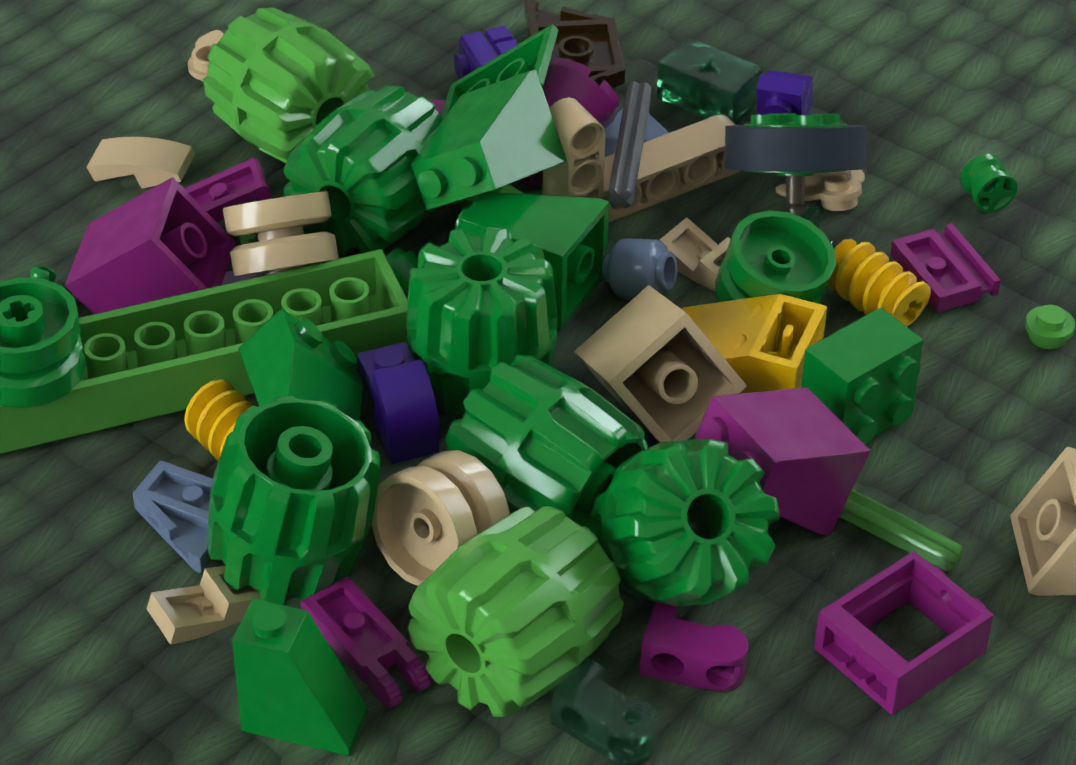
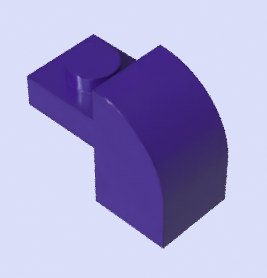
(784, 93)
(402, 402)

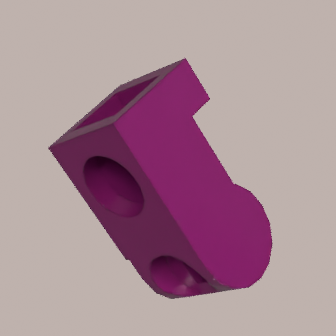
(693, 652)

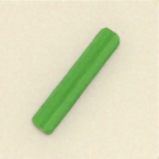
(901, 531)

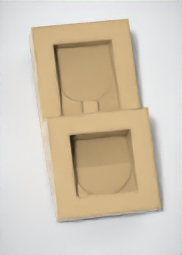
(145, 157)
(696, 253)
(200, 609)

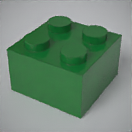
(866, 373)

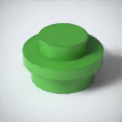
(1049, 326)

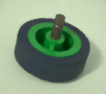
(795, 149)

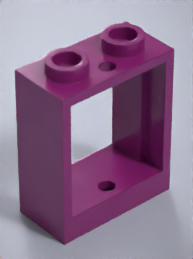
(871, 663)

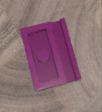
(947, 266)

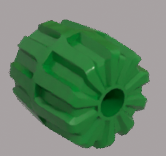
(365, 166)
(479, 307)
(545, 437)
(292, 498)
(685, 522)

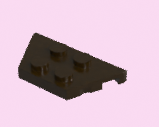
(583, 39)

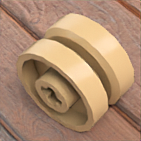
(280, 233)
(433, 511)

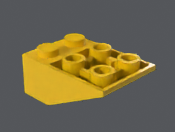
(763, 337)

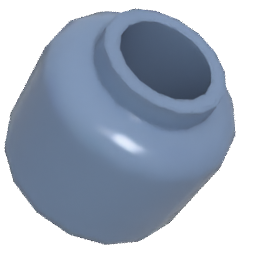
(636, 265)

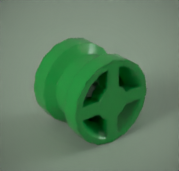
(988, 183)

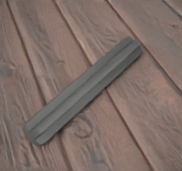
(629, 144)

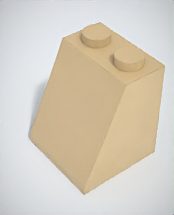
(659, 366)
(1047, 530)

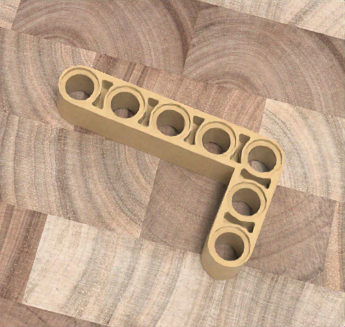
(667, 163)

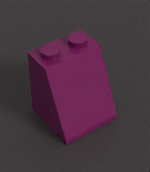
(149, 251)
(799, 446)

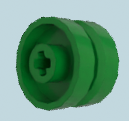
(775, 255)
(38, 342)

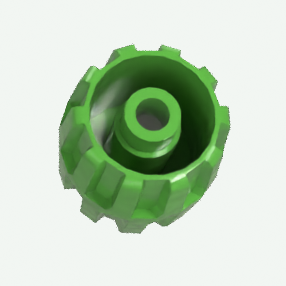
(280, 79)
(516, 609)

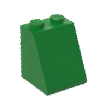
(488, 142)
(565, 228)

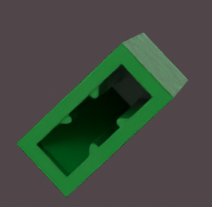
(293, 681)

